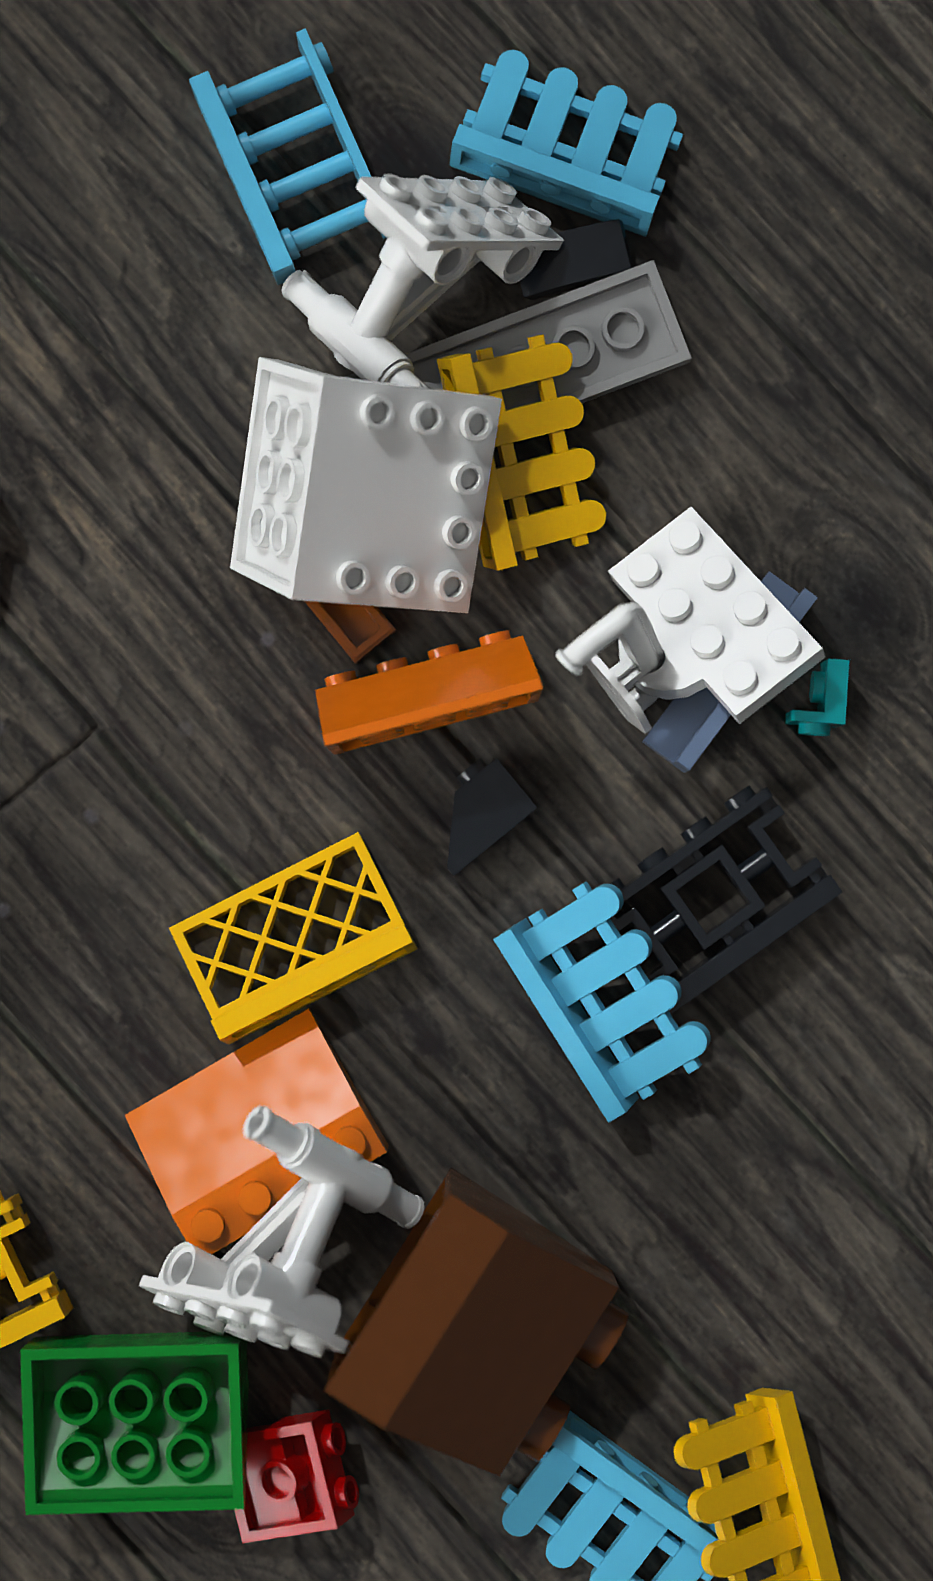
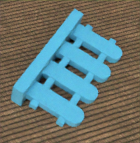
(557, 172)
(585, 1037)
(616, 1477)

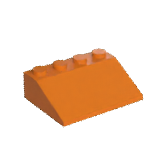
(428, 693)
(195, 1137)

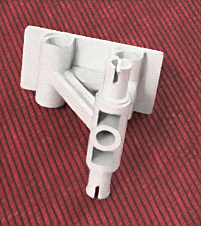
(433, 239)
(281, 1297)

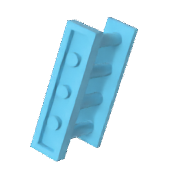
(242, 151)

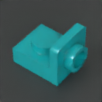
(830, 691)

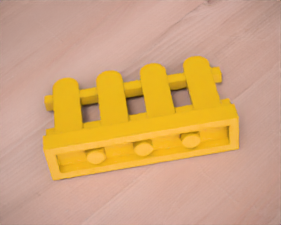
(515, 479)
(776, 1480)

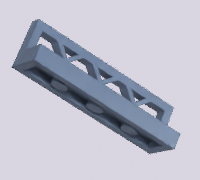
(694, 721)

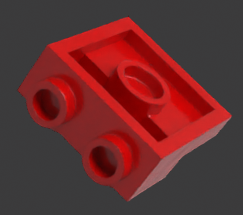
(296, 1478)

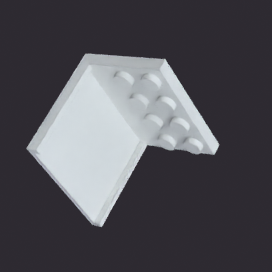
(363, 489)

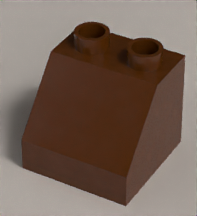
(477, 1331)

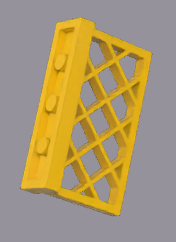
(312, 980)

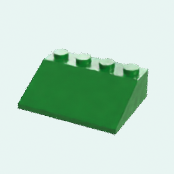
(134, 1423)

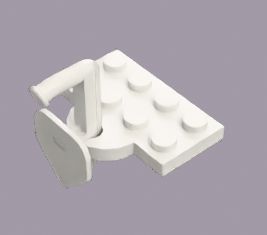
(693, 626)

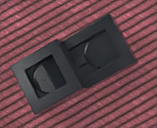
(583, 258)

